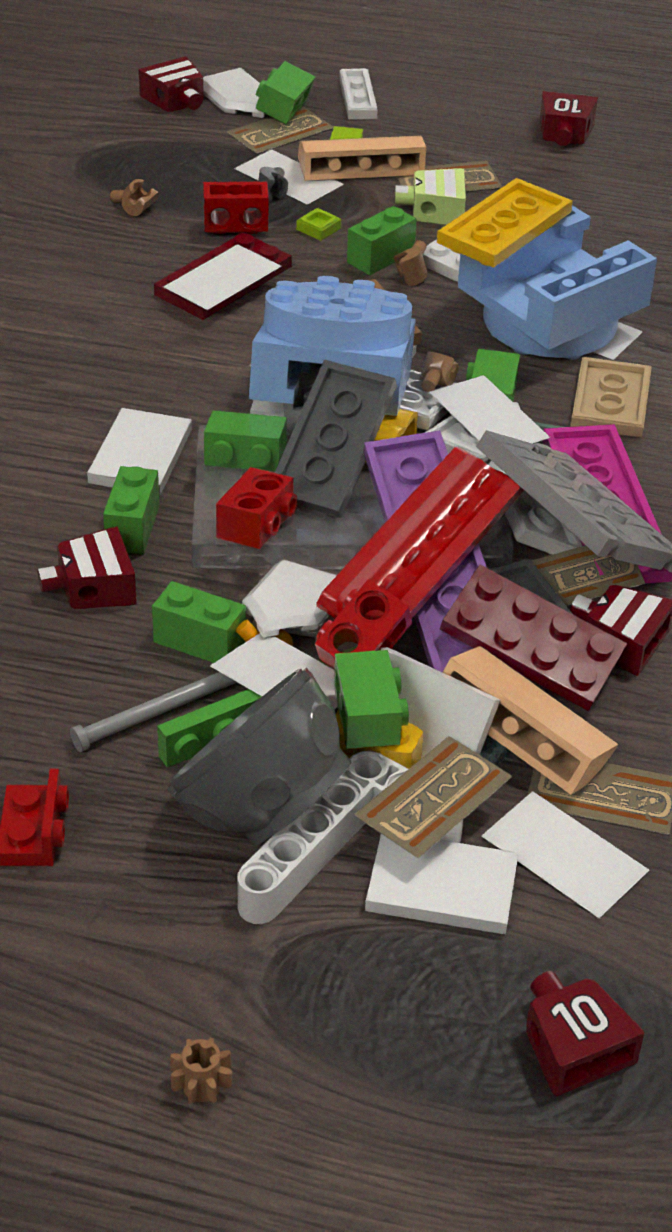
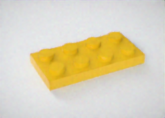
(504, 222)

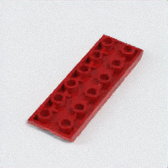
(427, 534)

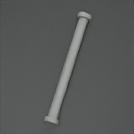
(85, 736)

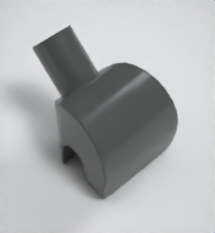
(276, 181)

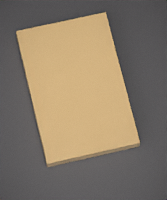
(611, 395)

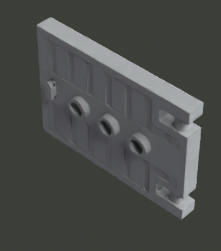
(579, 501)

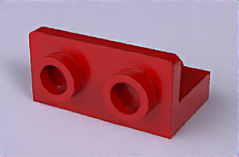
(32, 823)

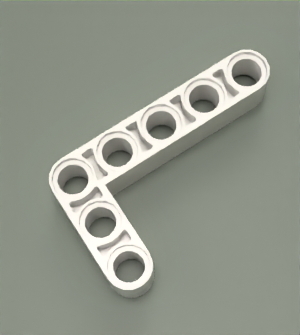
(314, 838)

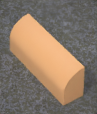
(361, 157)
(534, 722)

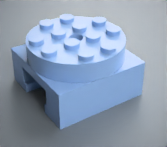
(556, 295)
(335, 324)

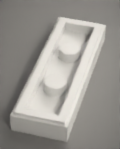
(358, 94)

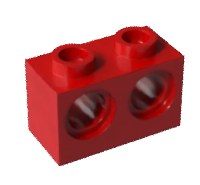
(236, 199)
(255, 507)
(353, 627)

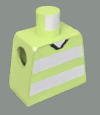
(436, 195)

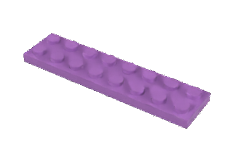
(396, 472)

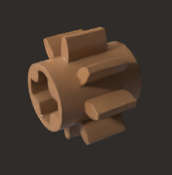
(201, 1070)

